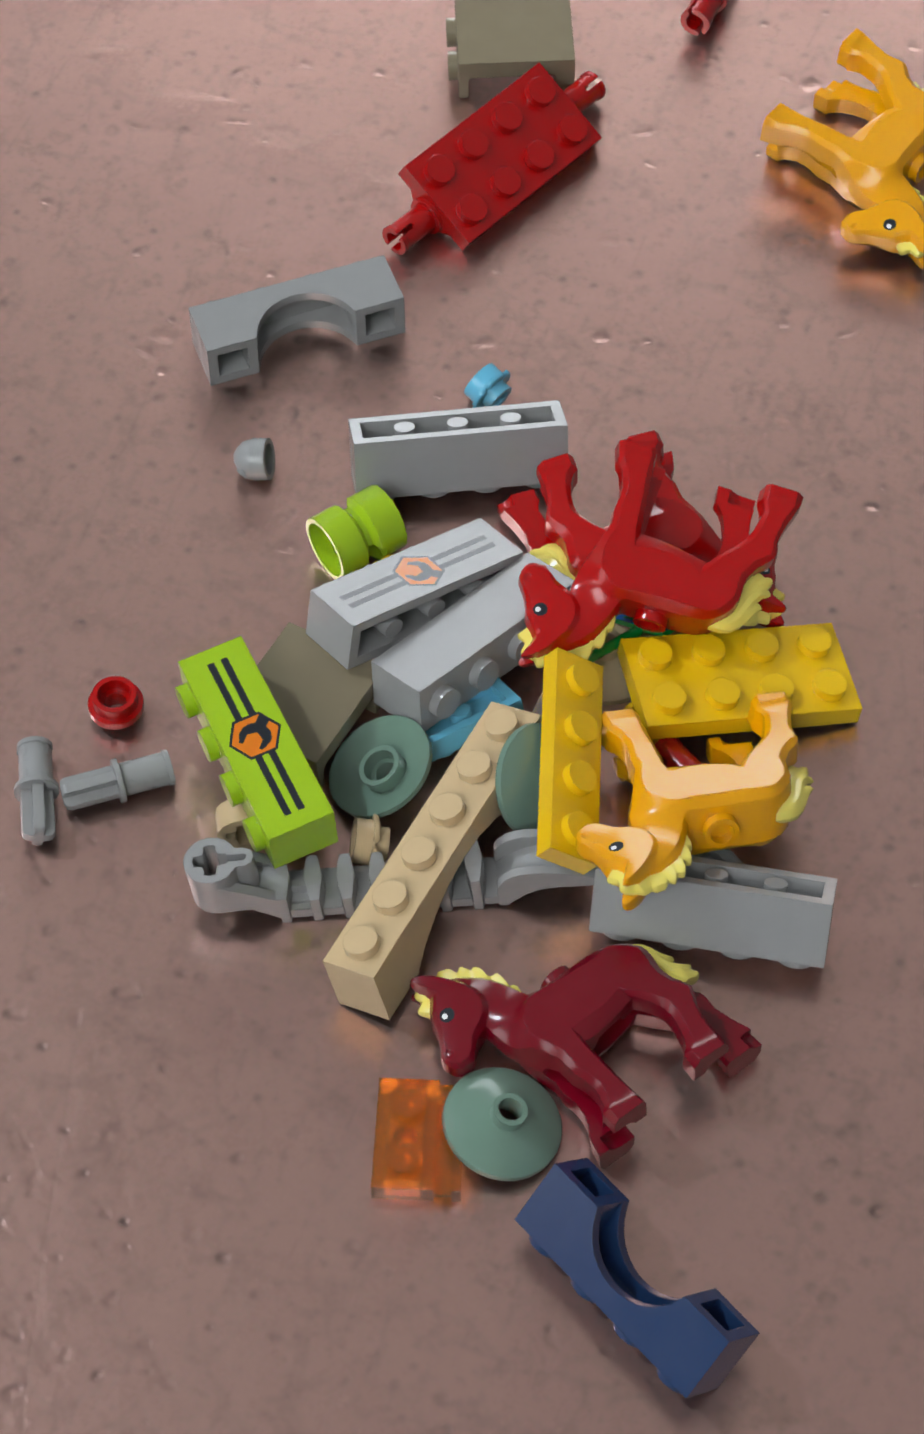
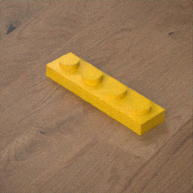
(569, 756)

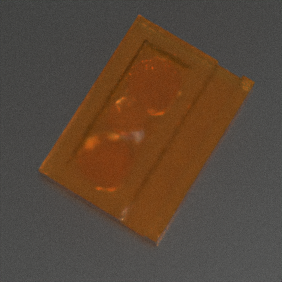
(410, 1143)

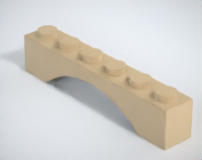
(391, 925)

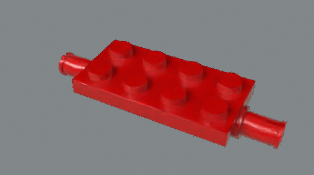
(496, 159)

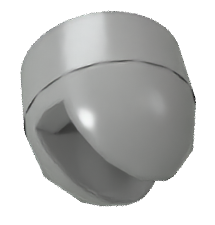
(255, 459)

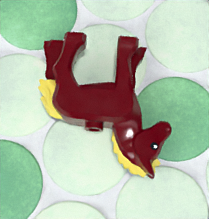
(574, 1021)

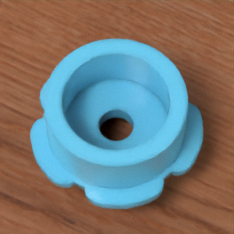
(488, 387)

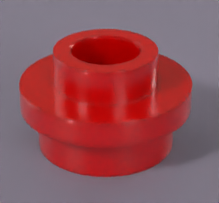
(115, 691)

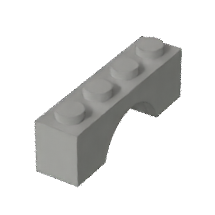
(351, 299)

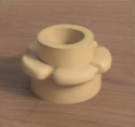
(367, 838)

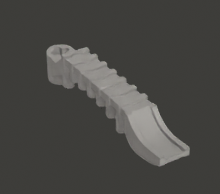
(242, 879)

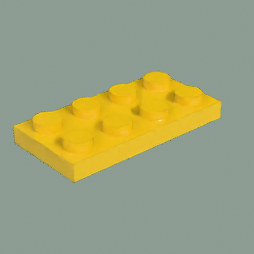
(708, 680)

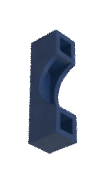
(580, 1225)

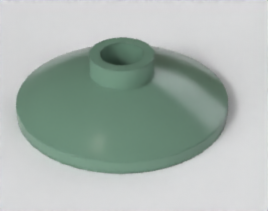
(380, 766)
(519, 777)
(492, 1143)

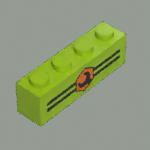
(257, 753)

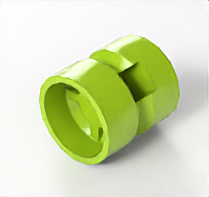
(350, 535)

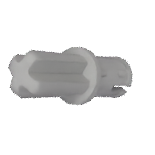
(117, 780)
(36, 789)

